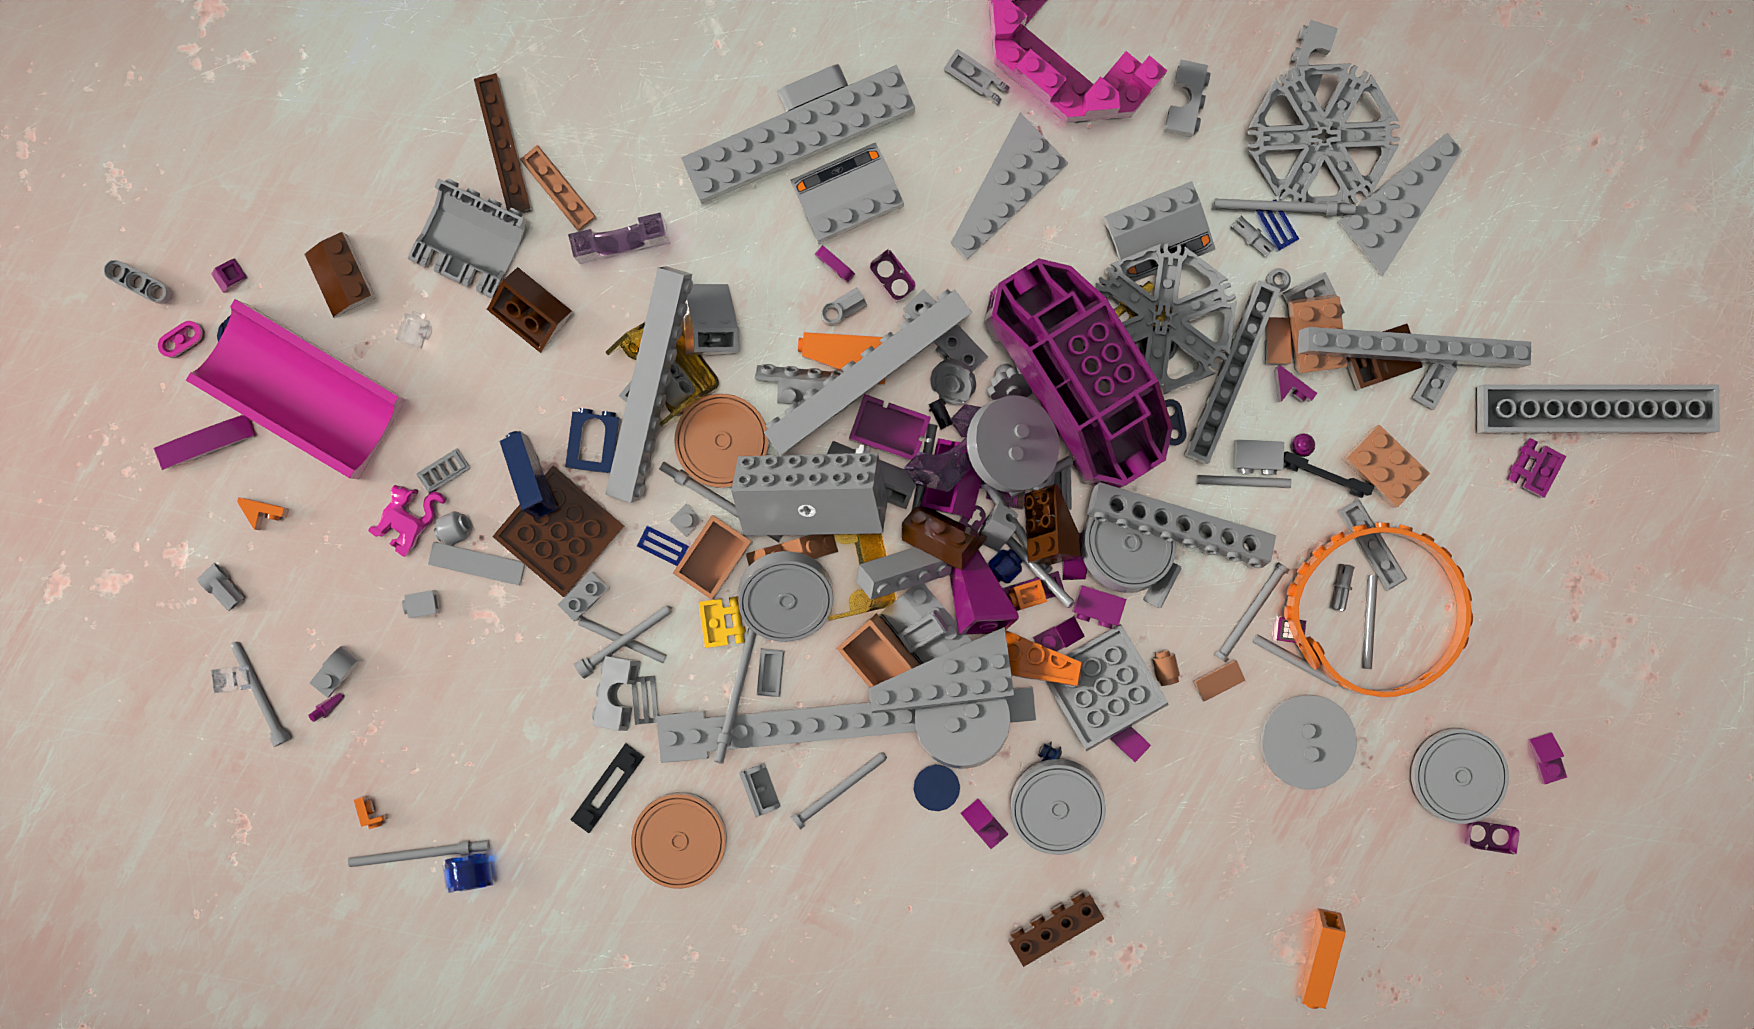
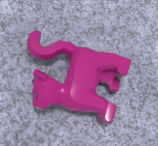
(403, 521)

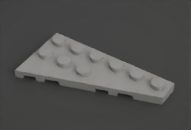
(1015, 177)
(1394, 208)
(961, 676)

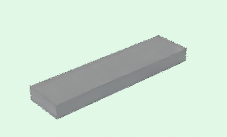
(1373, 546)
(476, 563)

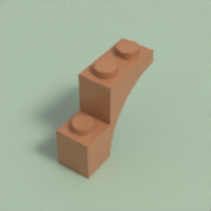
(812, 546)

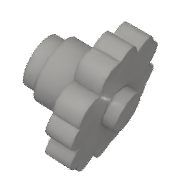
(1008, 382)

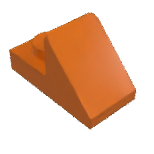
(255, 510)

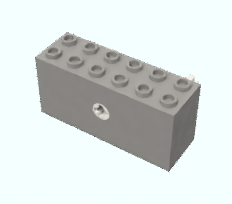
(810, 494)

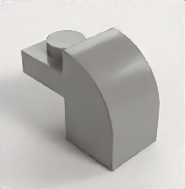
(335, 670)

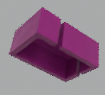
(889, 428)
(961, 498)

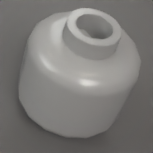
(452, 528)

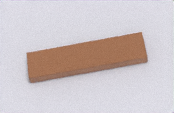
(558, 188)

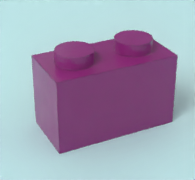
(1099, 606)

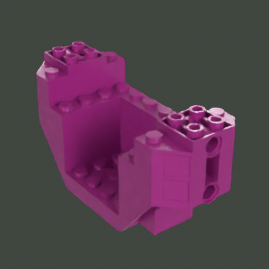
(1109, 433)

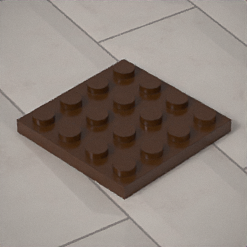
(563, 542)

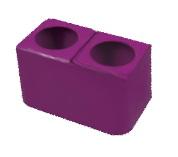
(887, 281)
(1511, 845)

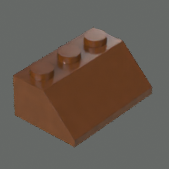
(339, 274)
(528, 309)
(941, 536)

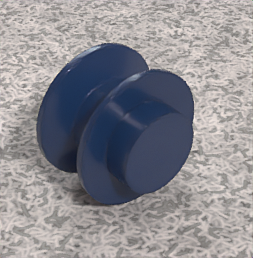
(1047, 752)

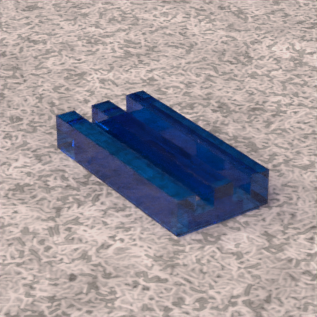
(1269, 230)
(680, 554)

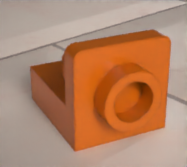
(1027, 595)
(365, 810)

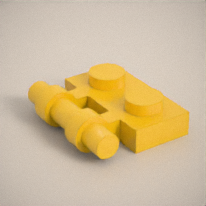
(714, 623)

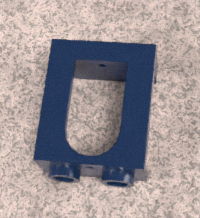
(611, 431)

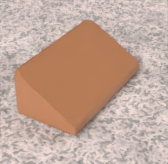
(1219, 680)

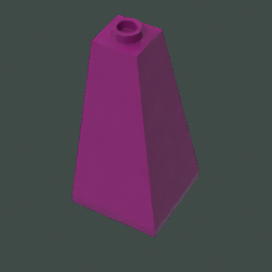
(980, 599)

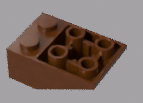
(1372, 371)
(1050, 527)

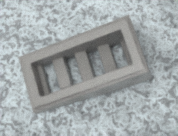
(422, 475)

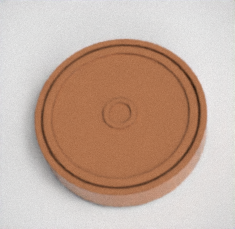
(715, 434)
(678, 840)

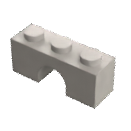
(1315, 38)
(1192, 78)
(608, 710)

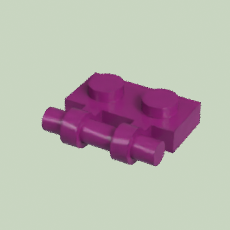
(1543, 471)

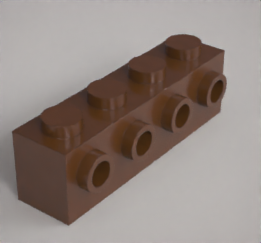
(1056, 928)

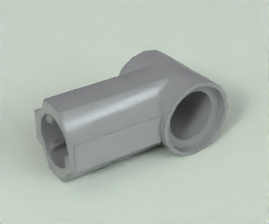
(844, 306)
(216, 581)

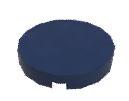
(936, 787)

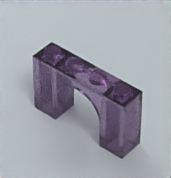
(592, 245)
(948, 468)

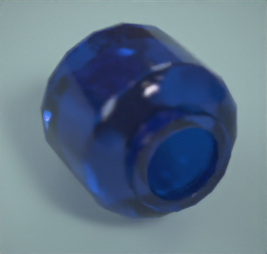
(1005, 565)

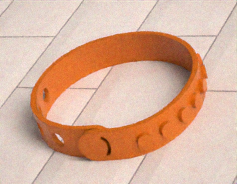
(1315, 653)

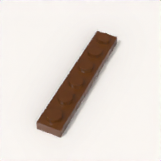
(502, 143)

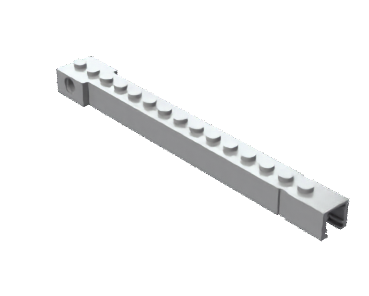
(693, 735)

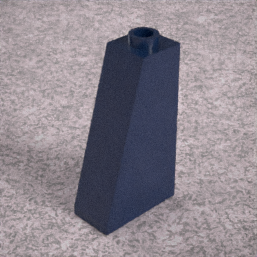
(527, 476)

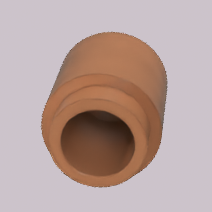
(1166, 668)

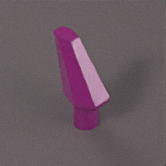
(325, 708)

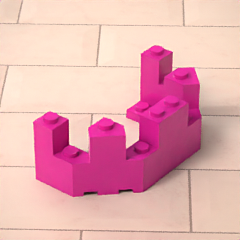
(1055, 80)

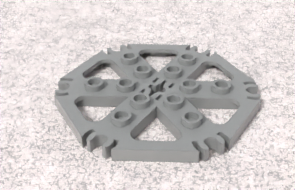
(1334, 115)
(1183, 311)

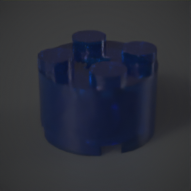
(467, 874)

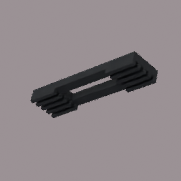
(1358, 487)
(588, 815)

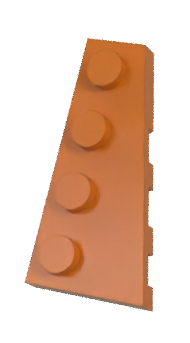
(1040, 663)

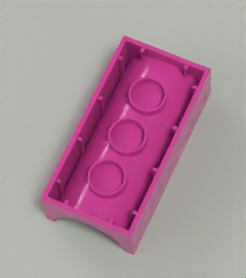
(298, 391)

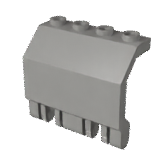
(470, 236)

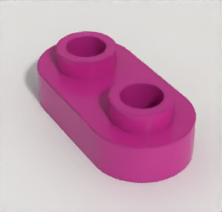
(180, 337)

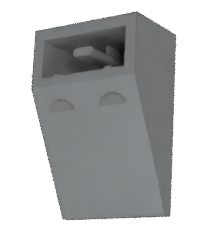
(710, 321)

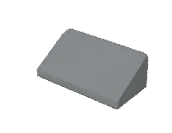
(1159, 591)

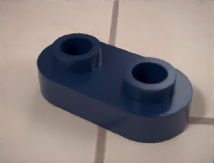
(1177, 421)

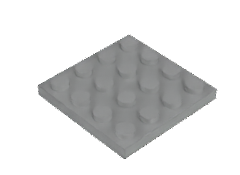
(1112, 689)

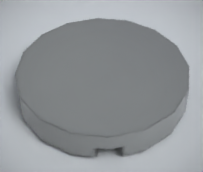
(953, 381)

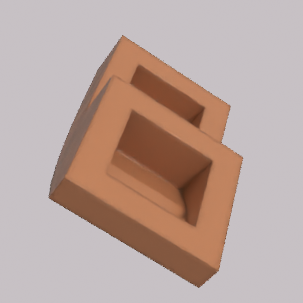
(1278, 341)

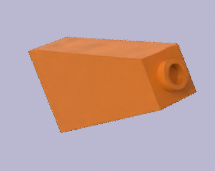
(836, 349)
(1322, 958)

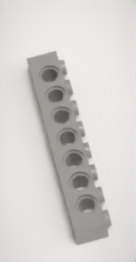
(1232, 372)
(1193, 521)

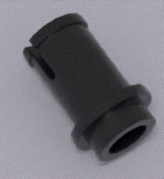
(940, 413)

